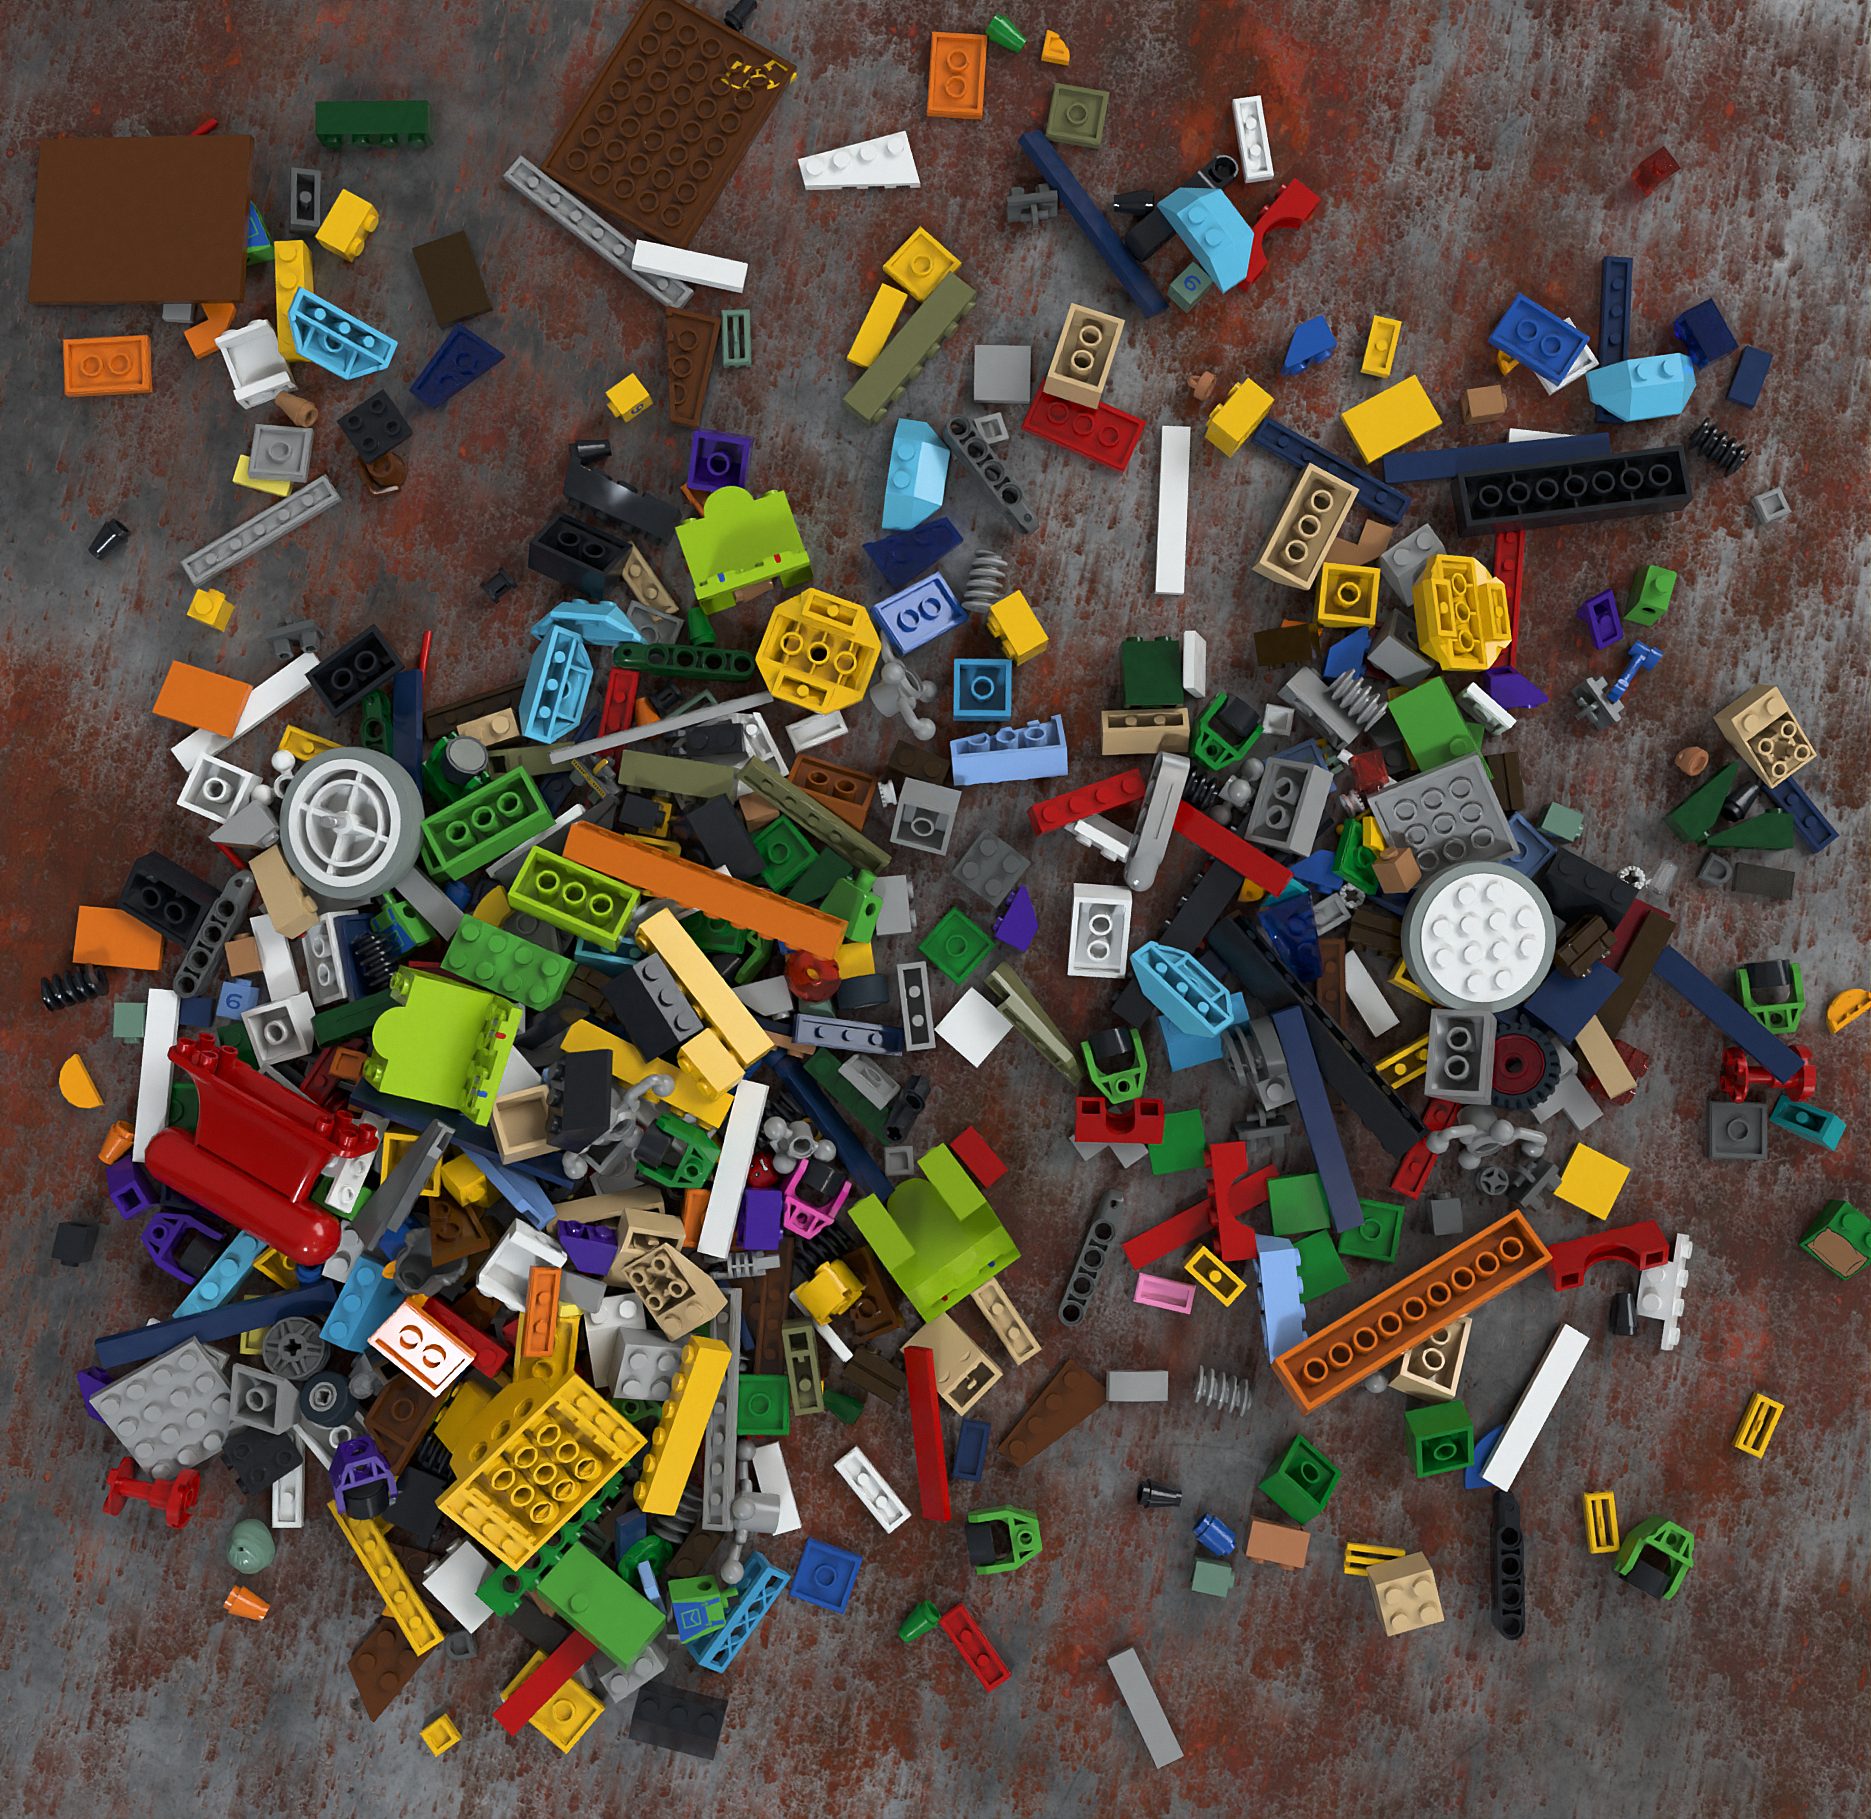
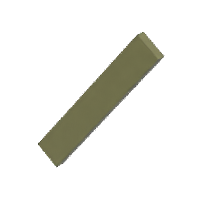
(813, 816)

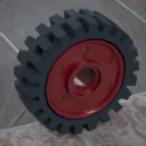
(1538, 1071)

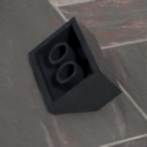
(579, 555)
(355, 670)
(715, 837)
(1581, 888)
(167, 898)
(651, 1007)
(579, 1099)
(678, 1719)

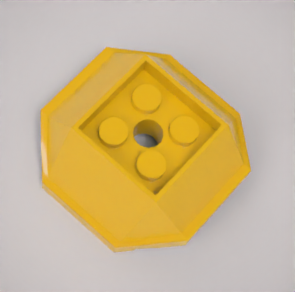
(1460, 613)
(813, 623)

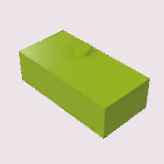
(574, 898)

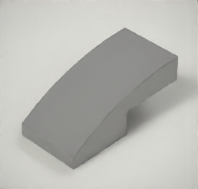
(991, 429)
(1137, 1385)

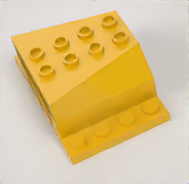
(534, 1463)

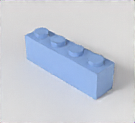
(1011, 754)
(1279, 1294)

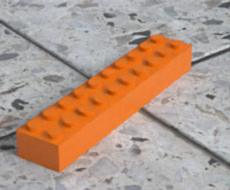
(1410, 1312)

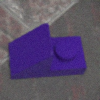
(1602, 619)

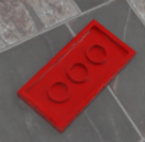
(1096, 434)

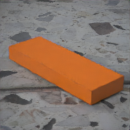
(541, 1311)

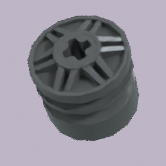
(1253, 1052)
(311, 1359)

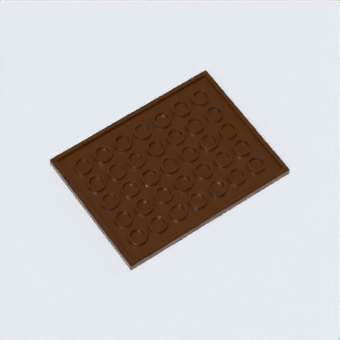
(661, 124)
(142, 220)

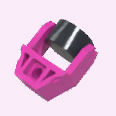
(821, 1177)

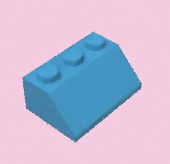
(1190, 1050)
(362, 1305)

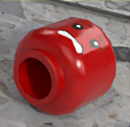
(761, 1171)

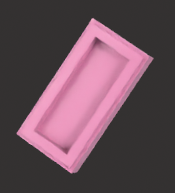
(1164, 1293)

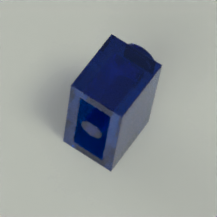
(1705, 334)

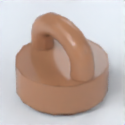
(1203, 385)
(1692, 760)

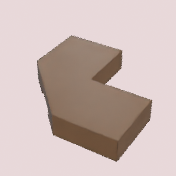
(1371, 544)

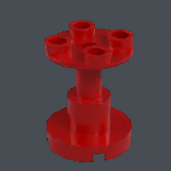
(1739, 1076)
(163, 1494)

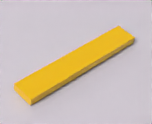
(391, 1581)

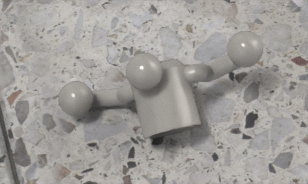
(900, 690)
(622, 1120)
(1484, 1136)
(751, 1512)

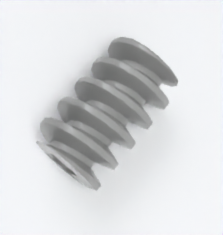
(983, 581)
(1358, 699)
(1222, 1390)

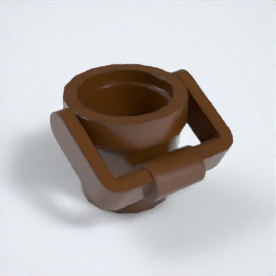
(387, 472)

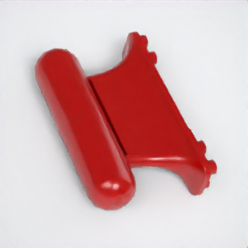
(256, 1152)

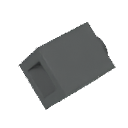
(1444, 1214)

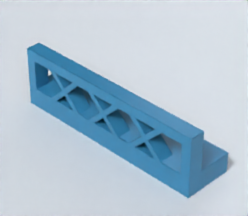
(750, 1590)

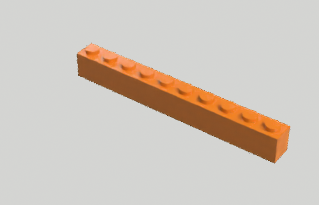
(706, 890)

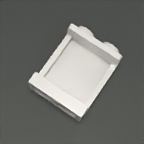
(255, 363)
(508, 1265)
(458, 1578)

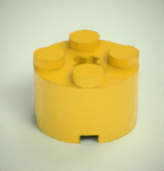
(830, 1291)

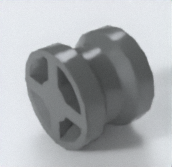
(1498, 1180)

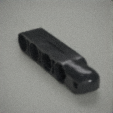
(1156, 230)
(1505, 1515)

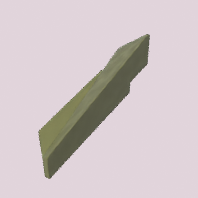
(1033, 1023)

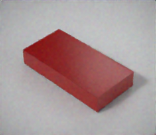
(978, 1156)

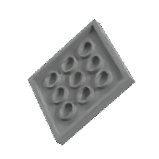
(1445, 816)
(171, 1410)

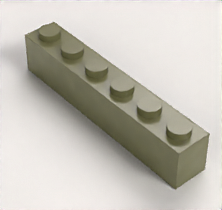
(910, 350)

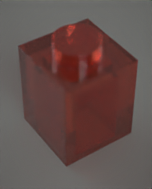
(1655, 171)
(1368, 771)

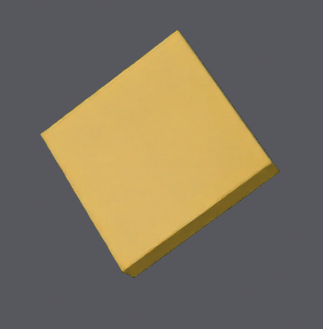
(921, 265)
(1591, 1181)

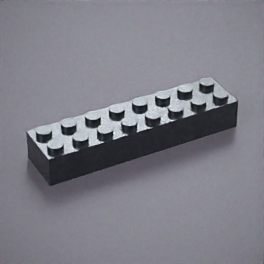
(1571, 491)

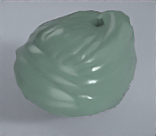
(250, 1546)

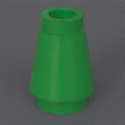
(1005, 34)
(700, 630)
(919, 1621)

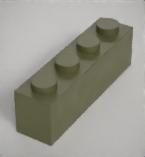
(677, 775)

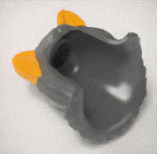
(414, 1271)

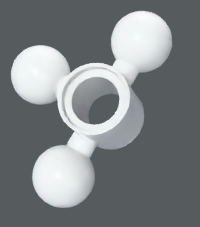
(283, 762)

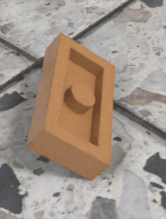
(785, 1041)

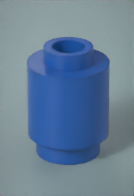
(458, 893)
(1214, 1535)

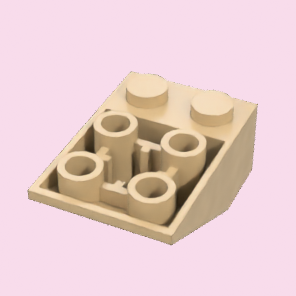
(1765, 734)
(639, 1234)
(674, 1290)
(959, 1363)

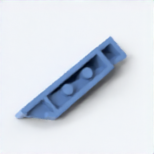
(517, 1187)

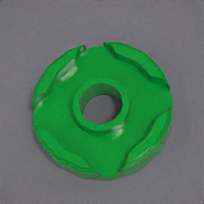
(651, 1548)

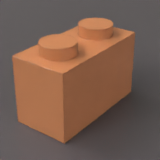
(1275, 1542)

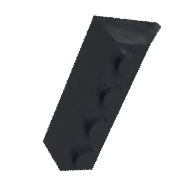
(620, 503)

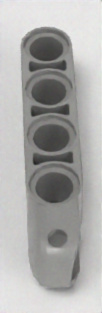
(1156, 819)

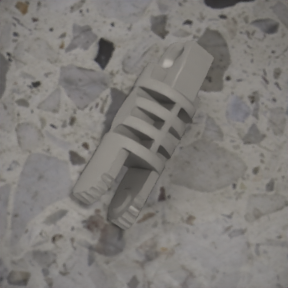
(743, 1264)

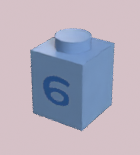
(237, 998)

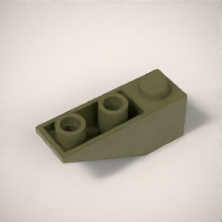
(532, 758)

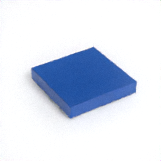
(825, 1575)

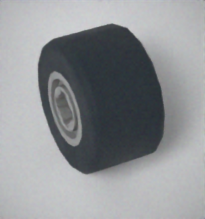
(863, 991)
(339, 1403)

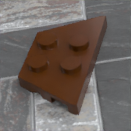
(402, 1419)
(385, 1665)

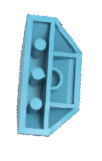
(1211, 232)
(336, 338)
(1643, 386)
(914, 476)
(596, 623)
(555, 686)
(1183, 989)

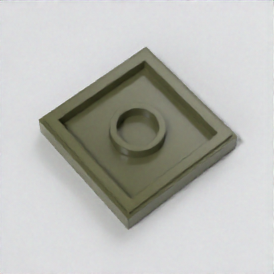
(1077, 115)

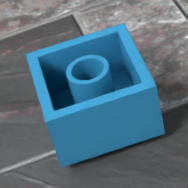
(982, 690)

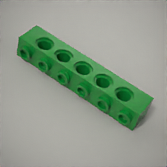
(504, 1601)

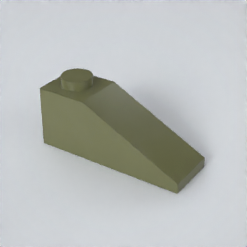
(803, 1365)

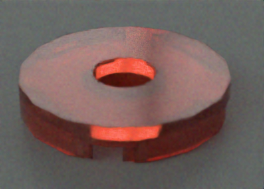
(806, 987)

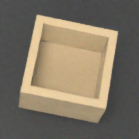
(520, 1124)
(1405, 1593)

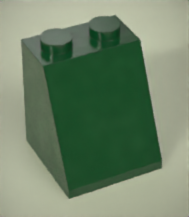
(1150, 674)

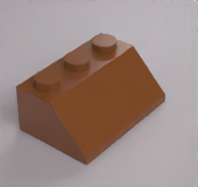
(836, 788)

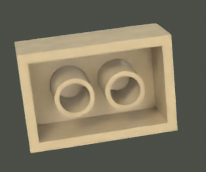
(1083, 356)

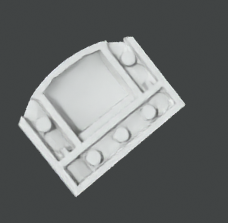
(756, 741)

